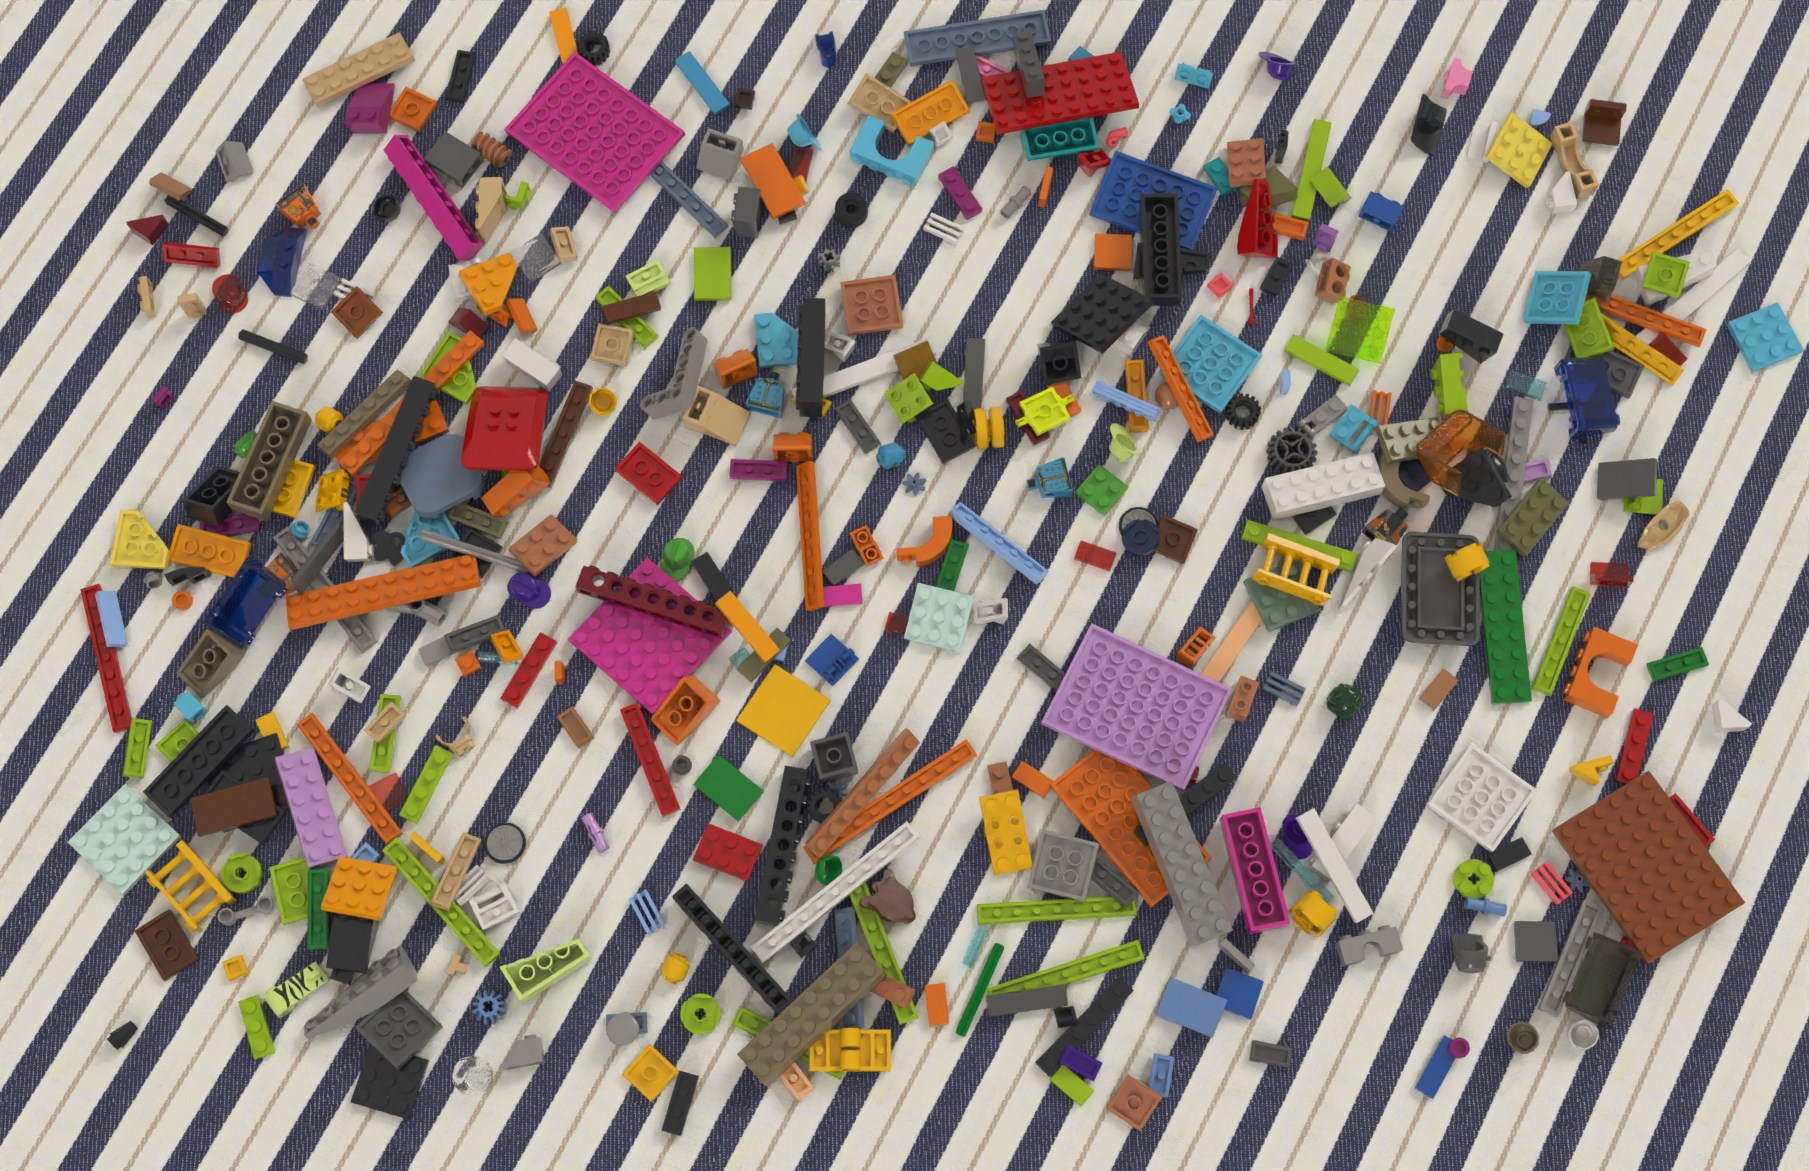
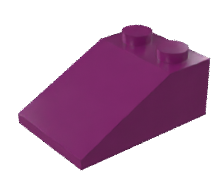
(370, 109)

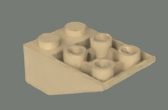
(490, 205)
(716, 416)

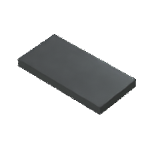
(1621, 372)

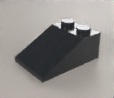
(209, 497)
(351, 943)

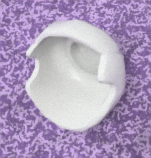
(1583, 1034)

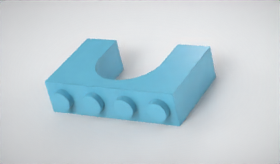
(905, 169)

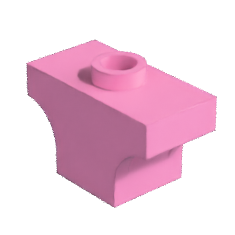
(1456, 79)

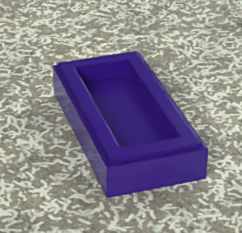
(1080, 1062)

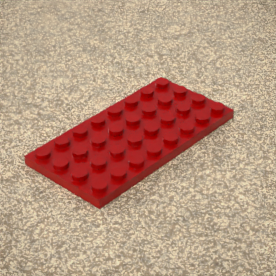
(1072, 93)

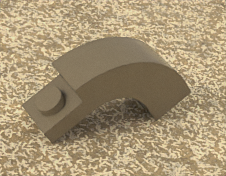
(1394, 488)

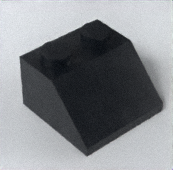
(1059, 361)

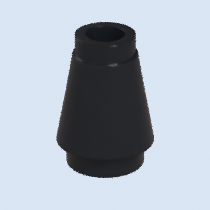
(122, 1035)

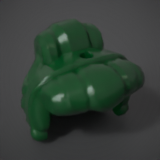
(1344, 701)

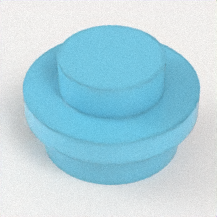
(300, 529)

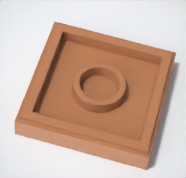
(1134, 1102)

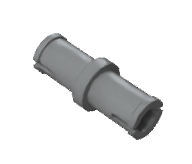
(1015, 202)

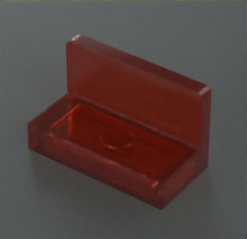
(1610, 574)

